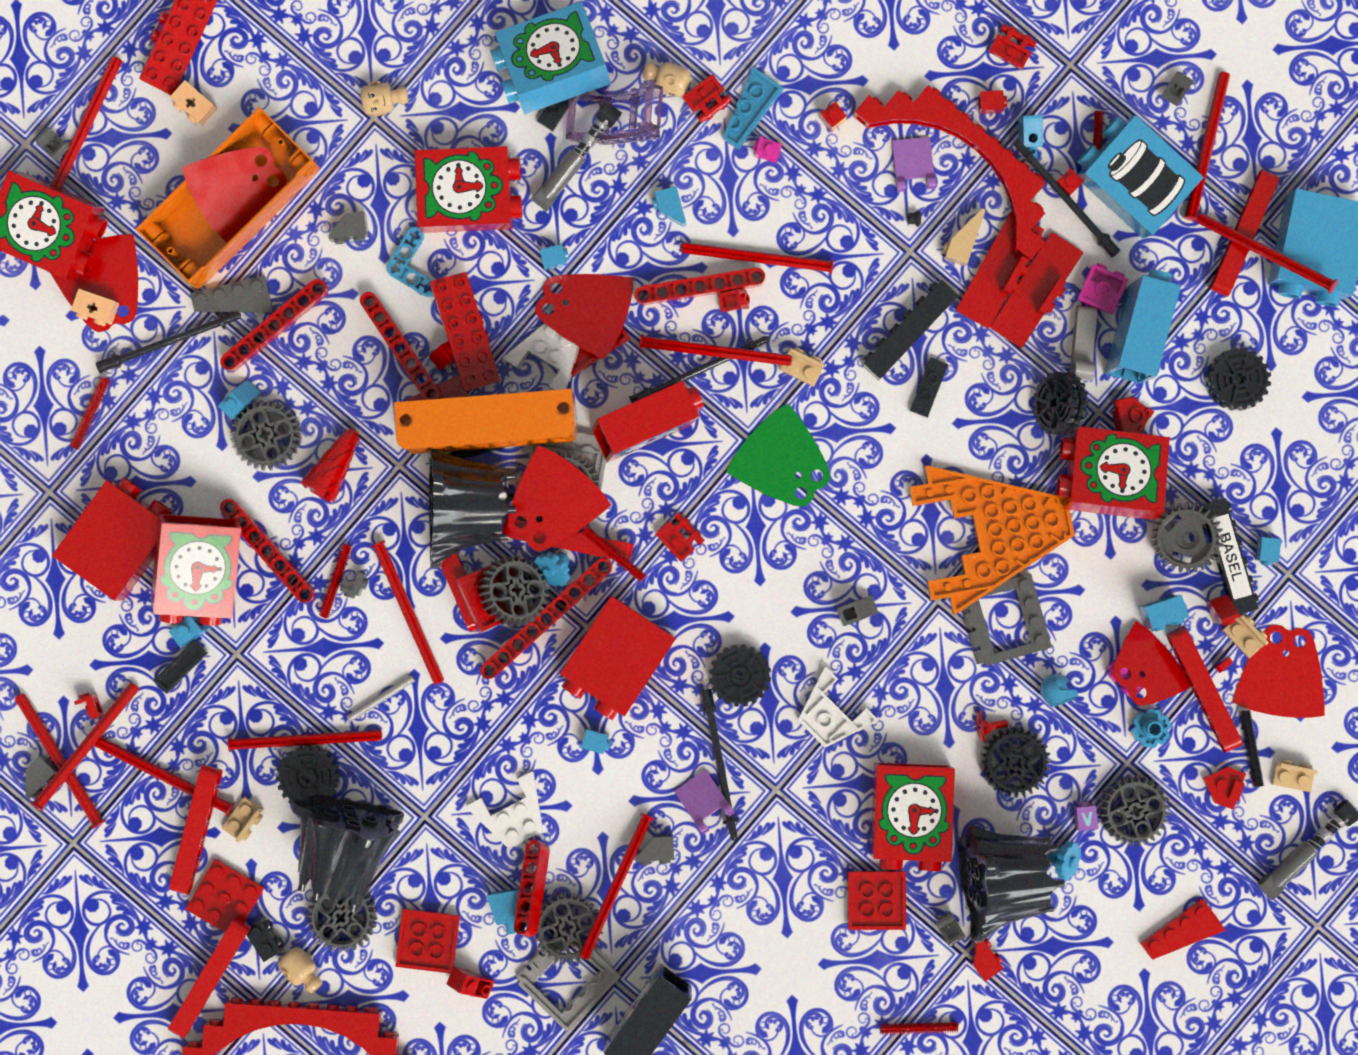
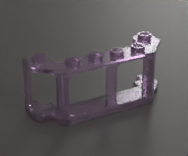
(646, 129)

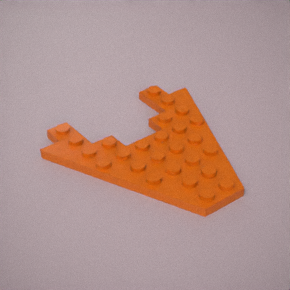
(1010, 526)

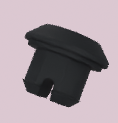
(915, 218)

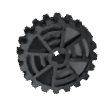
(1242, 365)
(1060, 403)
(734, 689)
(299, 764)

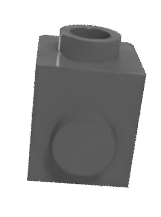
(1177, 88)
(52, 143)
(359, 584)
(950, 929)

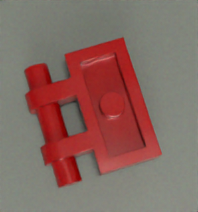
(1010, 51)
(702, 94)
(674, 539)

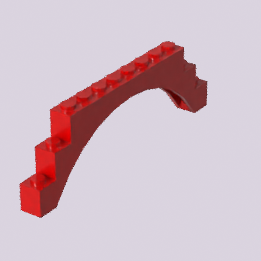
(938, 113)
(244, 1017)

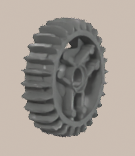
(1173, 540)

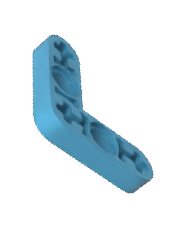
(405, 270)

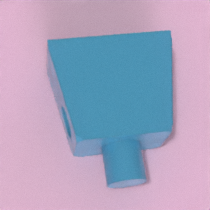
(1032, 126)
(187, 631)
(503, 907)

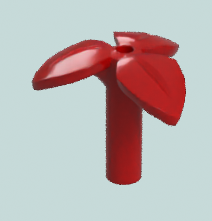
(986, 727)

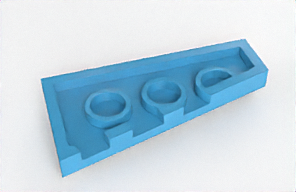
(756, 100)

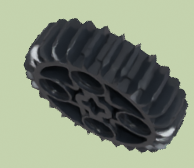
(994, 746)

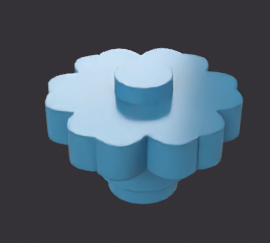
(554, 568)
(1151, 728)
(1066, 860)

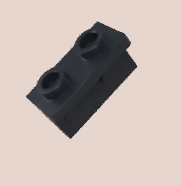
(264, 939)

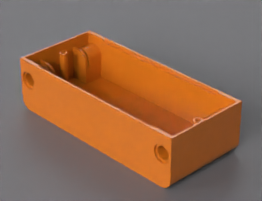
(183, 233)
(486, 421)

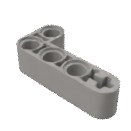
(1083, 343)

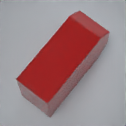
(1226, 662)

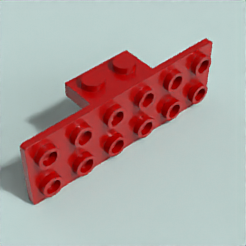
(175, 42)
(995, 277)
(1037, 290)
(465, 331)

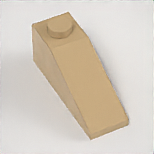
(961, 245)

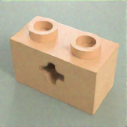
(203, 108)
(83, 305)

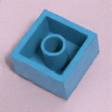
(1163, 612)

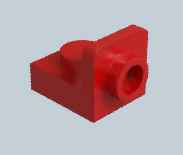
(734, 300)
(93, 705)

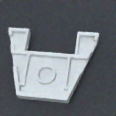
(550, 348)
(825, 719)
(516, 821)

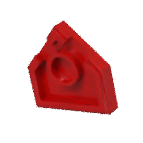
(1130, 415)
(1225, 786)

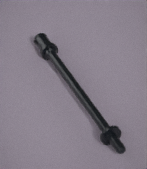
(1102, 238)
(116, 361)
(696, 371)
(709, 709)

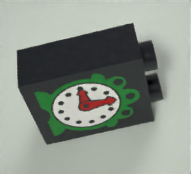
(649, 1015)

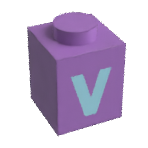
(1085, 816)

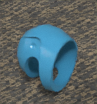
(1055, 690)

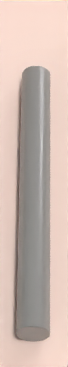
(380, 698)

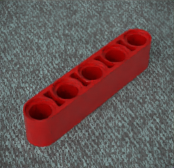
(453, 570)
(526, 896)

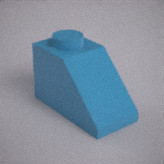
(669, 205)
(239, 398)

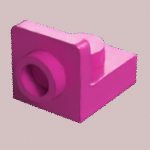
(767, 149)

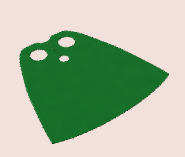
(774, 456)

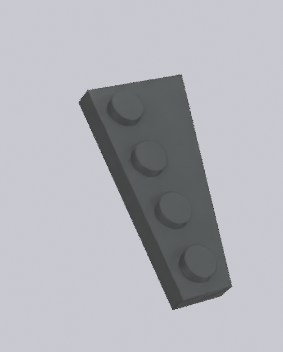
(241, 296)

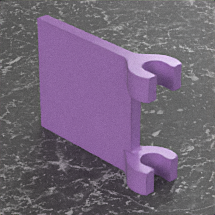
(913, 161)
(702, 798)

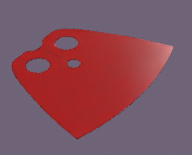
(1148, 654)

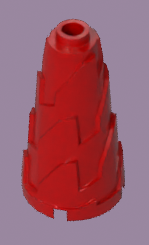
(330, 470)

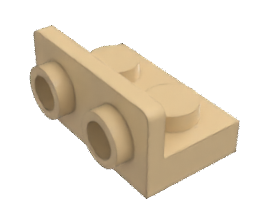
(803, 367)
(1245, 635)
(1293, 776)
(242, 819)

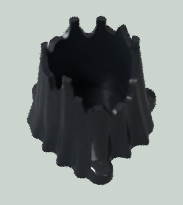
(465, 504)
(343, 845)
(1004, 879)

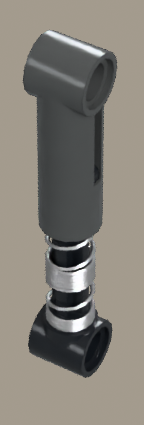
(575, 157)
(1274, 882)

